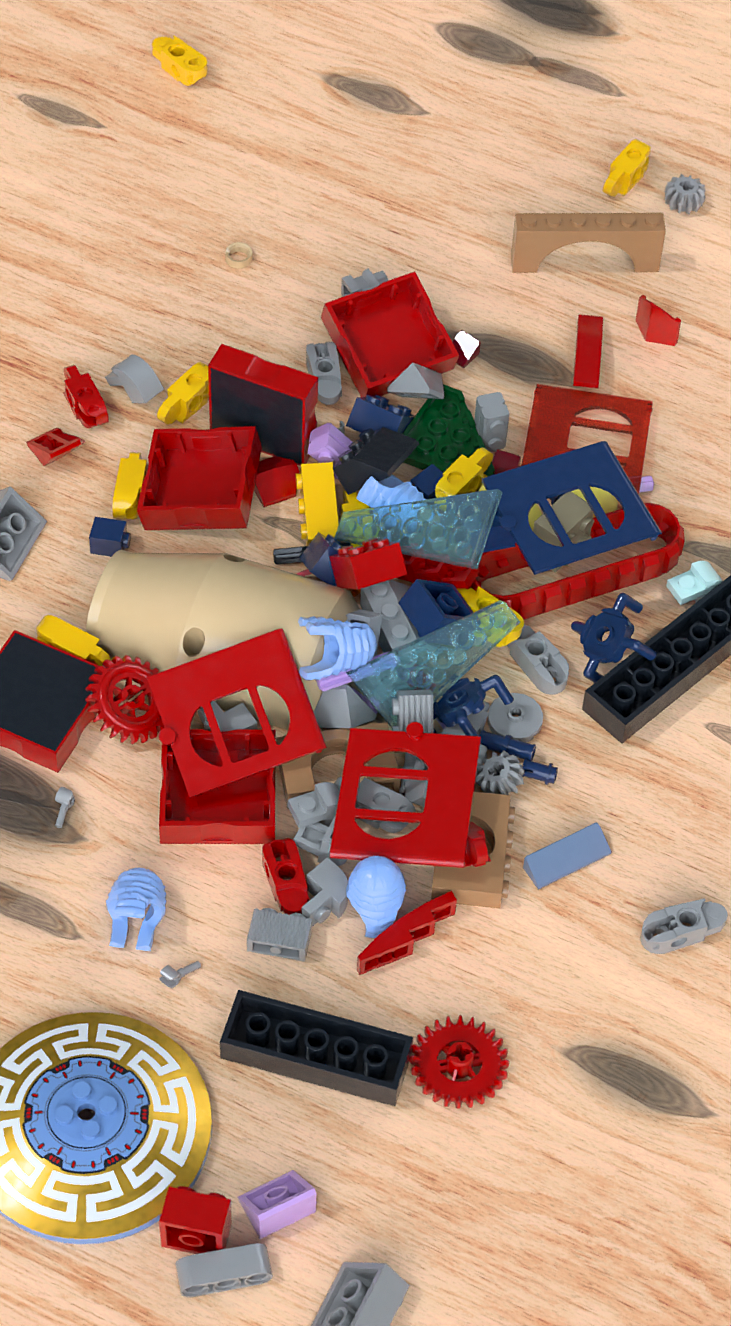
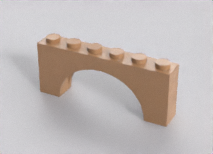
(542, 233)

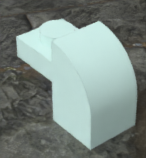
(694, 583)

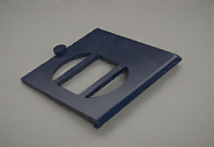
(566, 472)

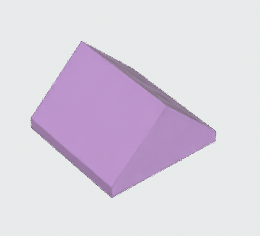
(278, 1203)

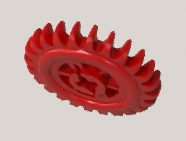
(123, 718)
(458, 1043)

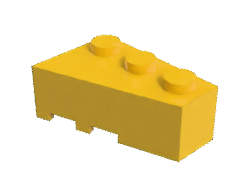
(317, 500)

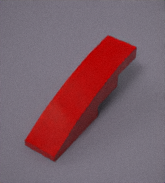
(588, 351)
(438, 571)
(399, 938)

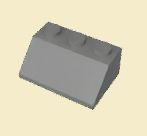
(18, 531)
(395, 625)
(362, 1296)

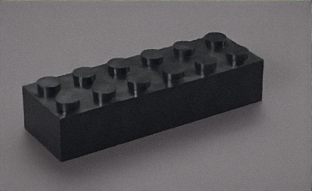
(316, 1047)

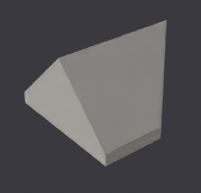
(418, 383)
(342, 709)

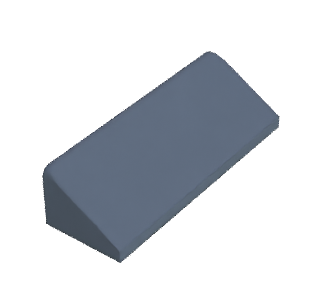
(566, 855)

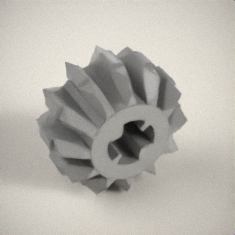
(684, 194)
(500, 774)

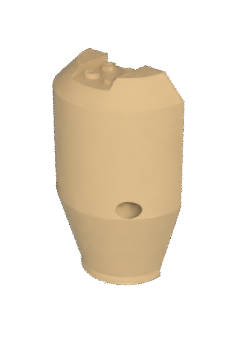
(199, 603)

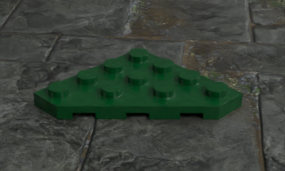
(444, 432)

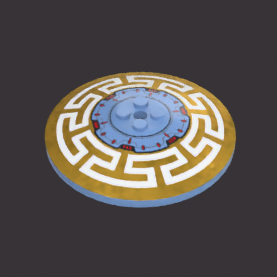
(104, 1173)

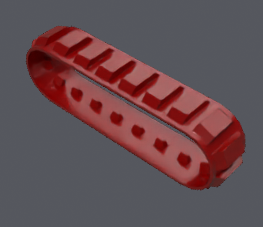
(592, 582)

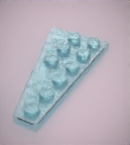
(434, 529)
(435, 659)

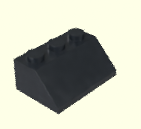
(374, 455)

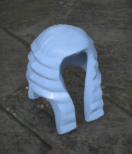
(388, 492)
(345, 646)
(376, 893)
(130, 898)

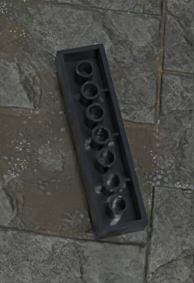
(684, 655)

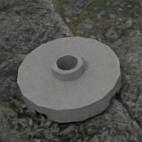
(522, 727)

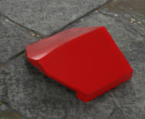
(657, 324)
(53, 445)
(276, 480)

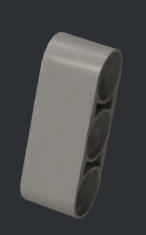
(223, 1270)

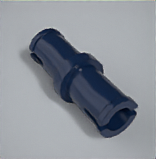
(508, 744)

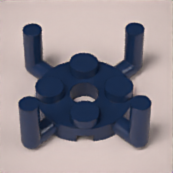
(618, 640)
(467, 699)

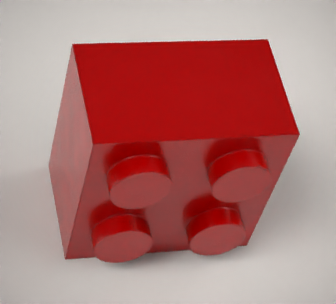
(368, 563)
(195, 1221)

